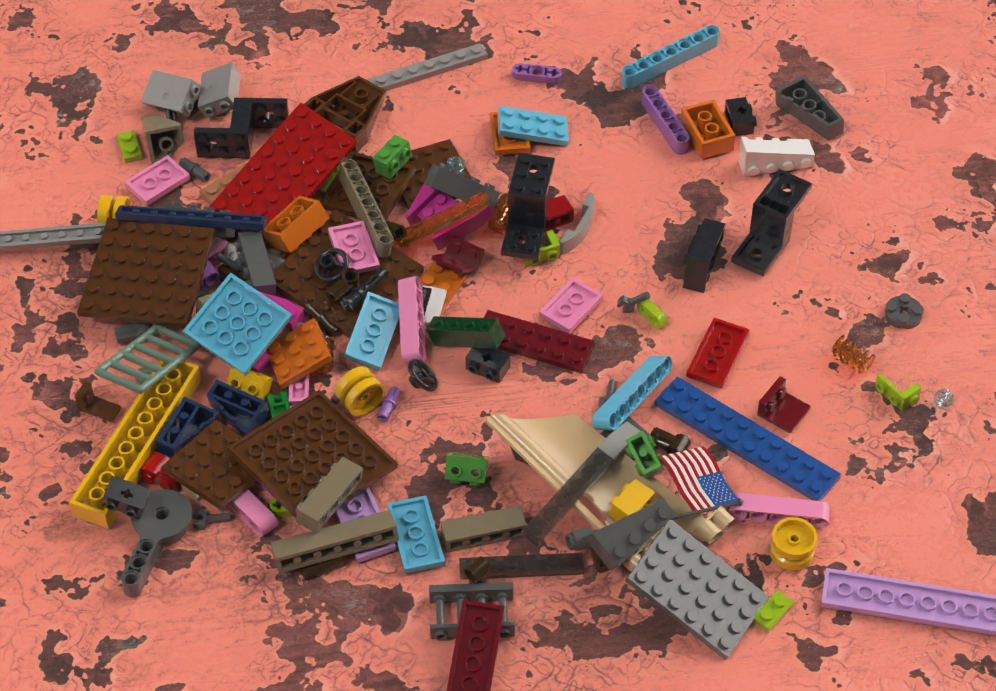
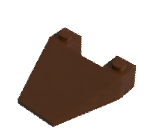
(351, 107)

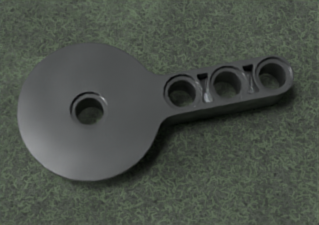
(154, 532)

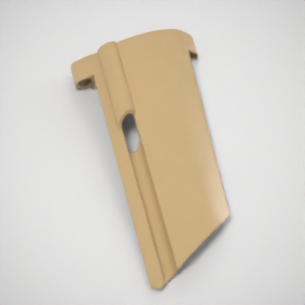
(563, 443)

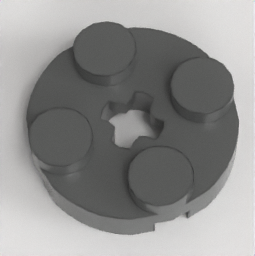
(905, 303)

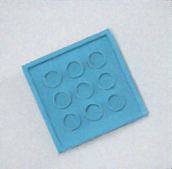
(237, 324)

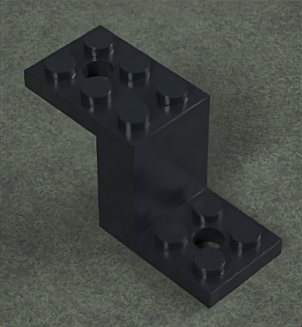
(238, 139)
(527, 206)
(771, 222)

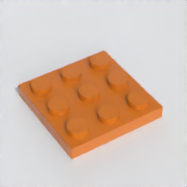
(298, 353)

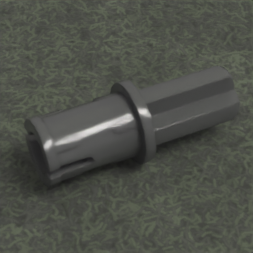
(195, 170)

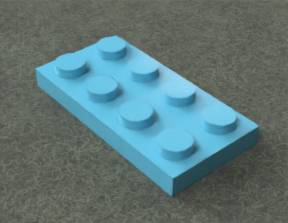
(532, 126)
(373, 331)
(417, 535)

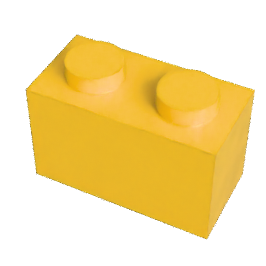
(632, 498)

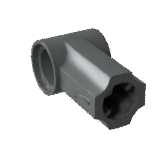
(130, 332)

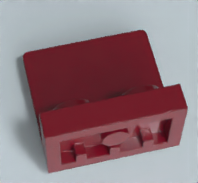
(460, 256)
(781, 407)

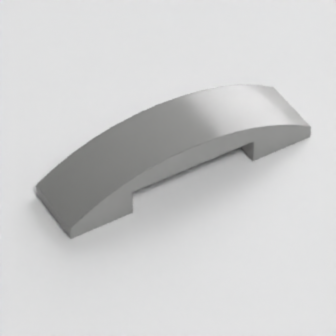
(573, 238)
(615, 443)

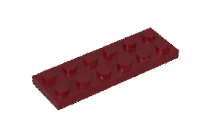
(543, 343)
(476, 646)

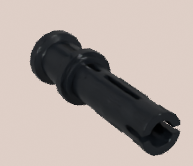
(359, 293)

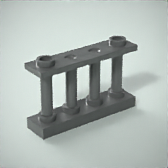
(473, 592)

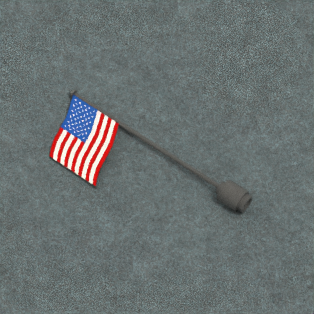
(697, 482)

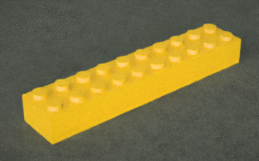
(133, 442)

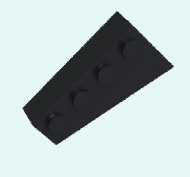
(702, 254)

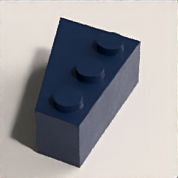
(237, 407)
(184, 425)

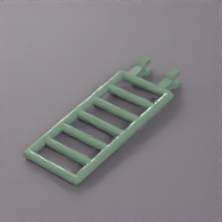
(137, 345)

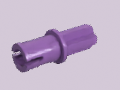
(388, 404)

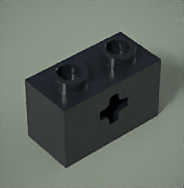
(740, 116)
(488, 363)
(134, 493)

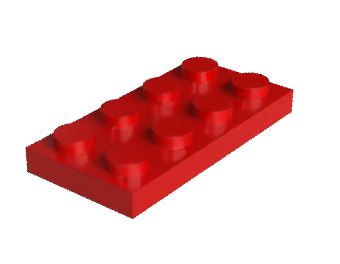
(717, 353)

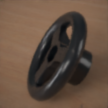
(329, 264)
(419, 377)

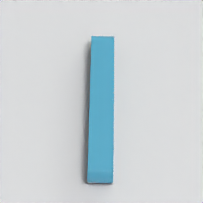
(670, 56)
(632, 393)

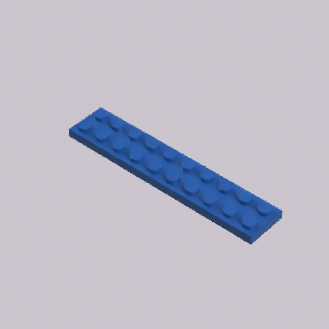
(747, 439)

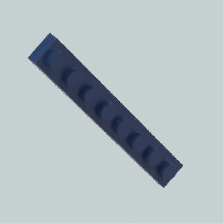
(190, 217)

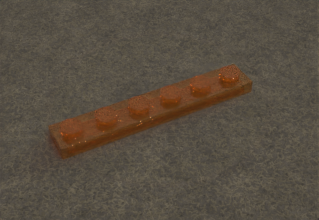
(443, 219)

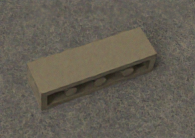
(329, 494)
(483, 528)

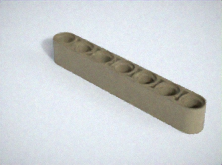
(366, 207)

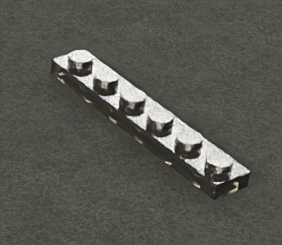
(567, 497)
(529, 565)

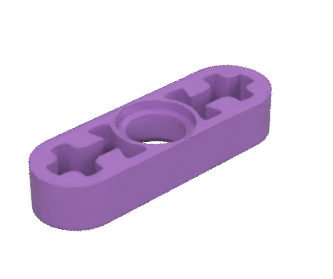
(548, 78)

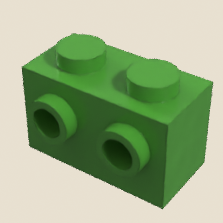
(392, 156)
(642, 450)
(466, 464)

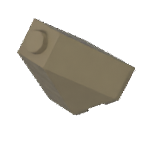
(162, 136)

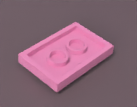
(157, 180)
(356, 242)
(571, 305)

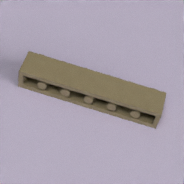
(335, 541)

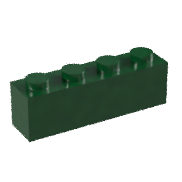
(465, 332)

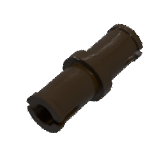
(323, 323)
(321, 567)

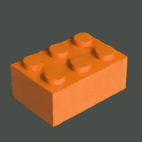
(707, 129)
(295, 224)

